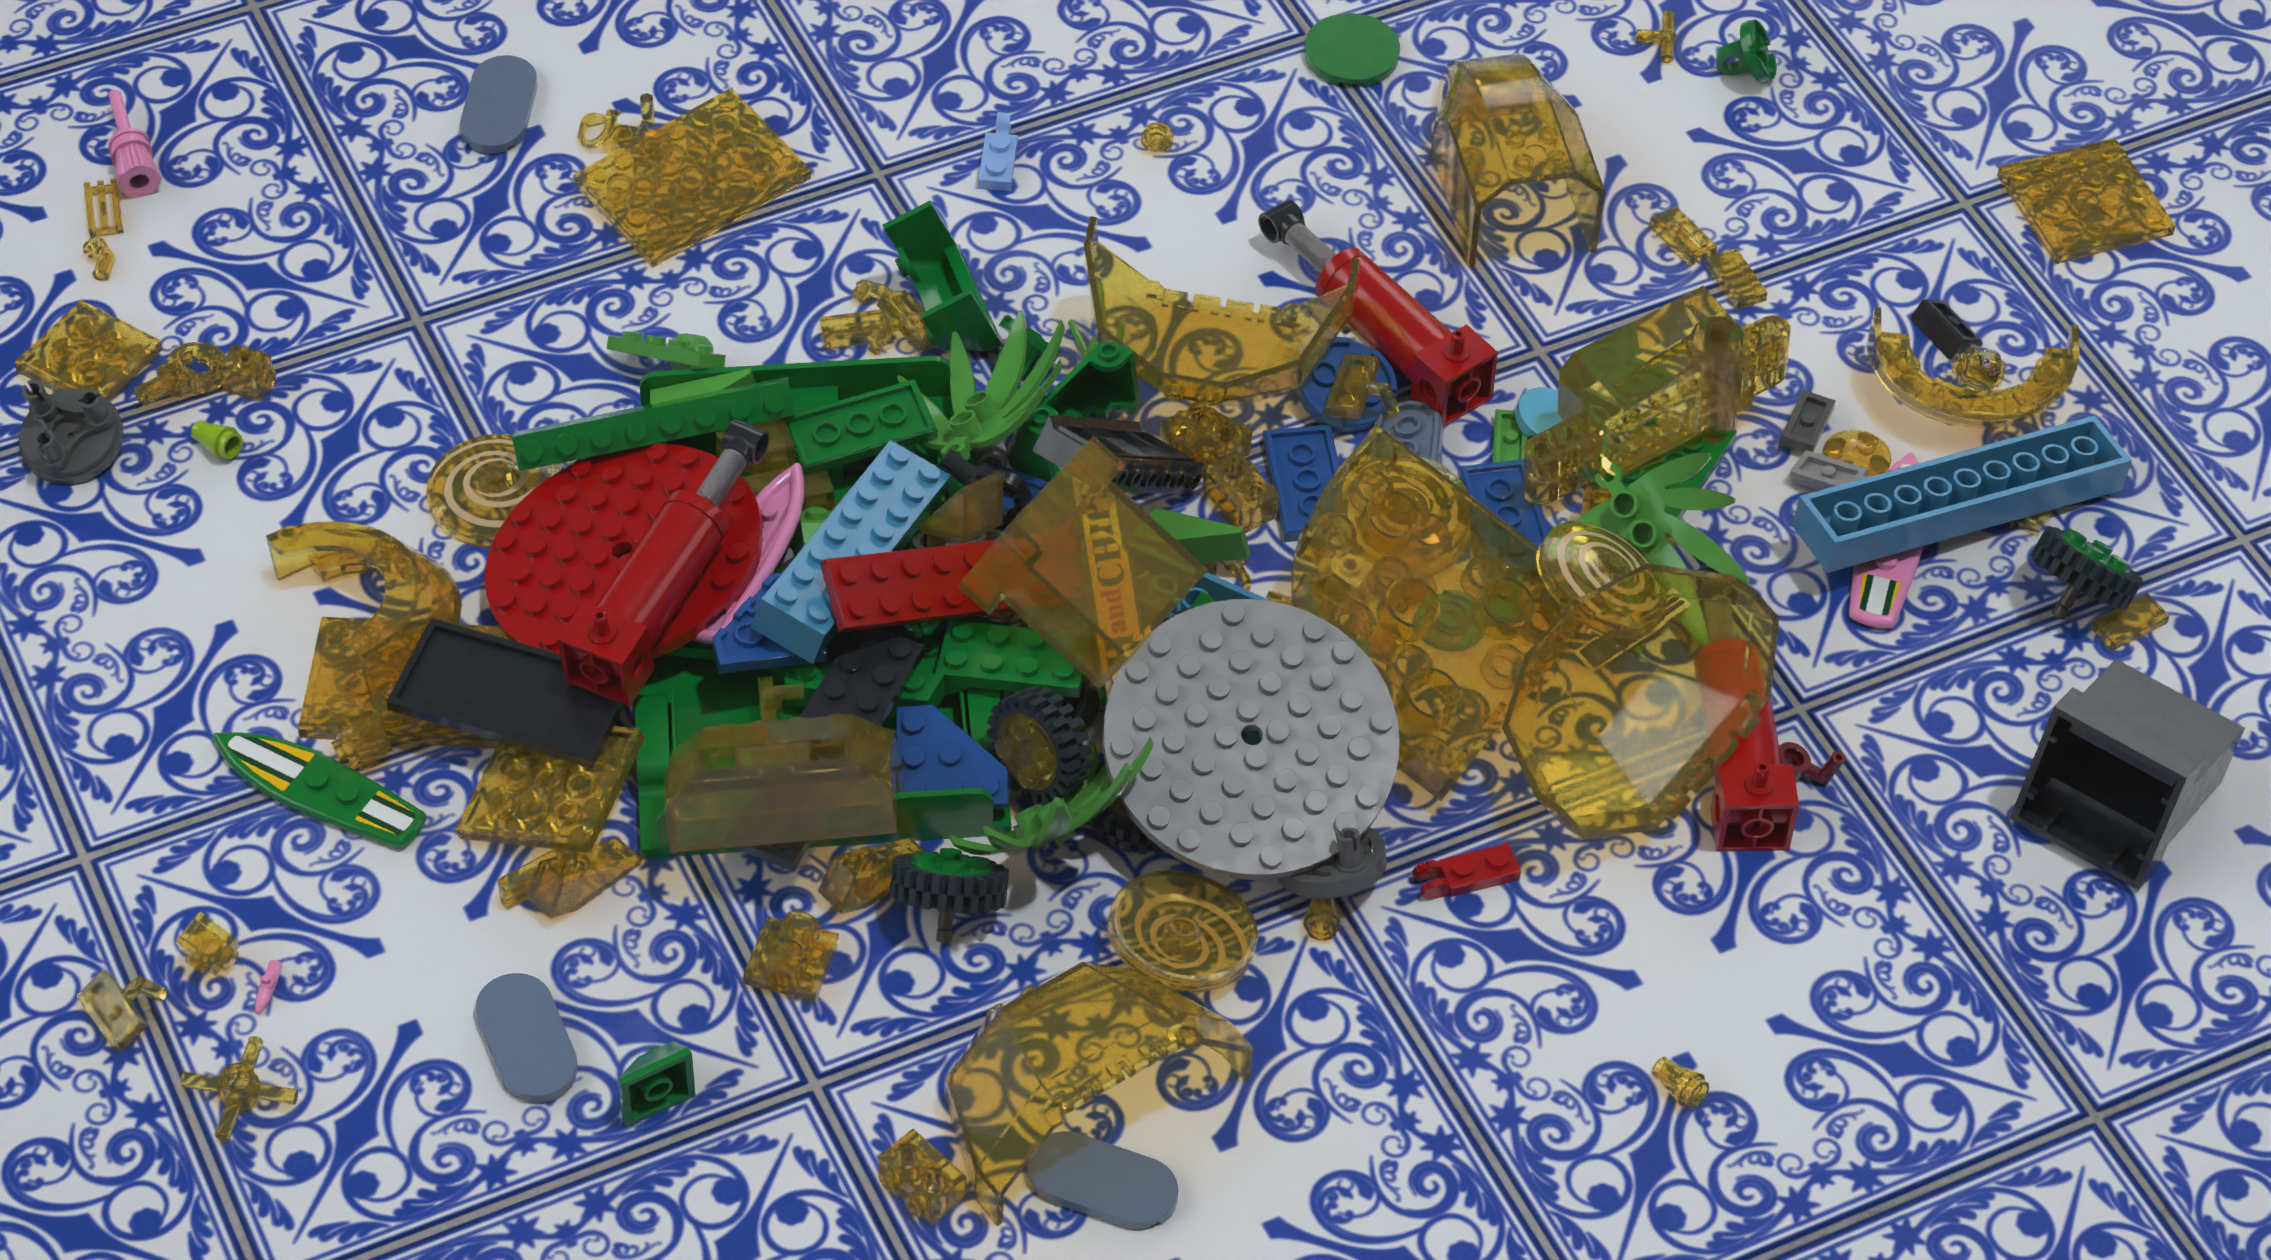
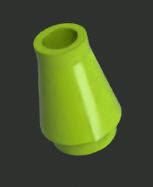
(220, 440)

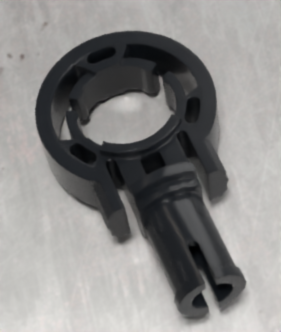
(967, 473)

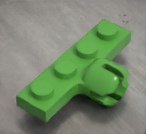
(682, 352)

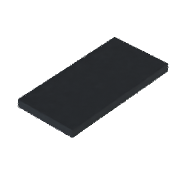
(502, 694)

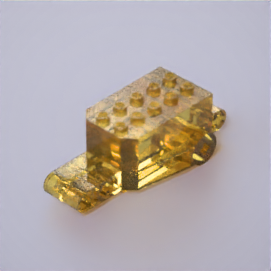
(1653, 392)

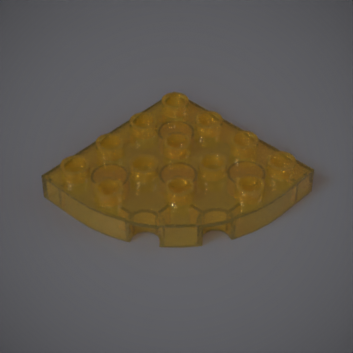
(1430, 594)

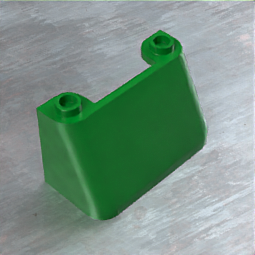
(1097, 385)

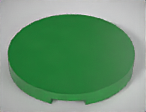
(1352, 49)

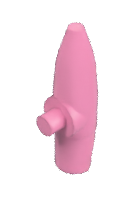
(267, 985)

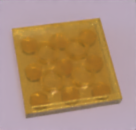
(88, 352)

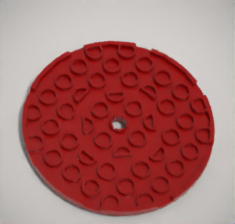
(570, 527)

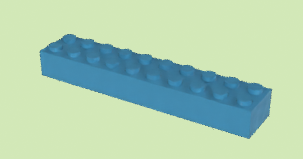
(1960, 493)

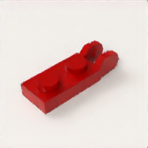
(1467, 872)

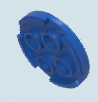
(1319, 384)

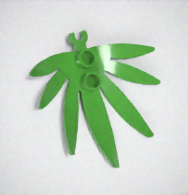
(998, 411)
(1641, 516)
(1059, 818)

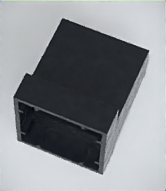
(2124, 771)

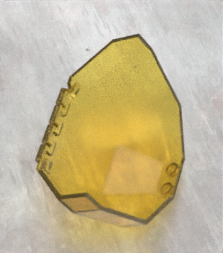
(1209, 349)
(1640, 696)
(1053, 1045)

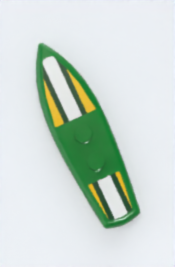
(321, 787)

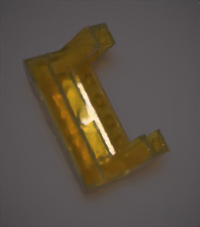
(782, 783)

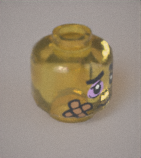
(1978, 368)

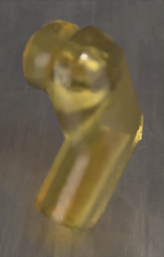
(104, 255)
(866, 288)

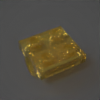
(792, 956)

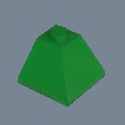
(656, 1082)

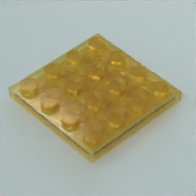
(2085, 201)
(547, 800)

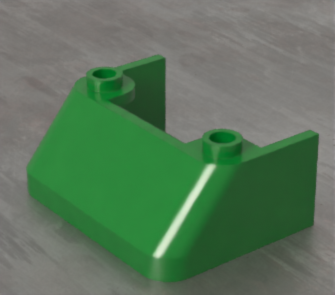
(942, 281)

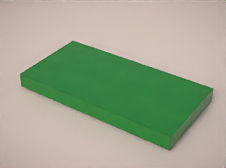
(860, 426)

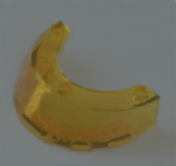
(1936, 399)
(414, 587)

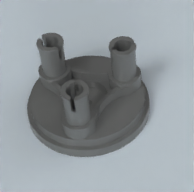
(69, 434)

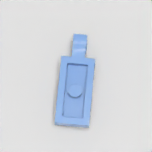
(998, 156)

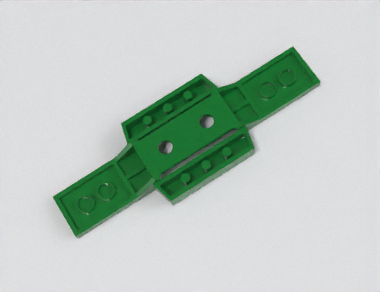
(967, 658)

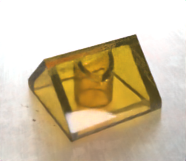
(969, 511)

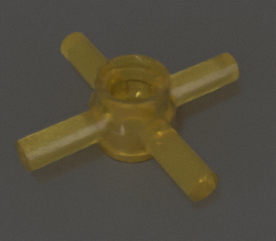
(241, 1099)

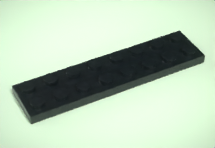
(860, 682)

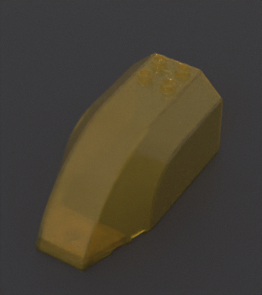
(1505, 128)

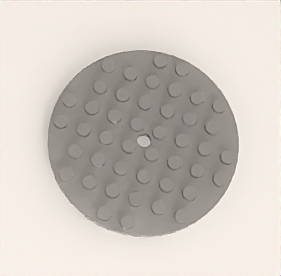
(1238, 805)

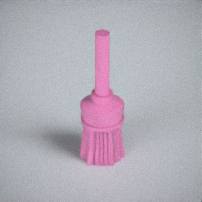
(131, 154)

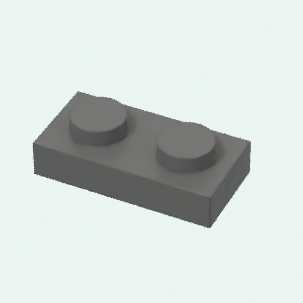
(1807, 422)

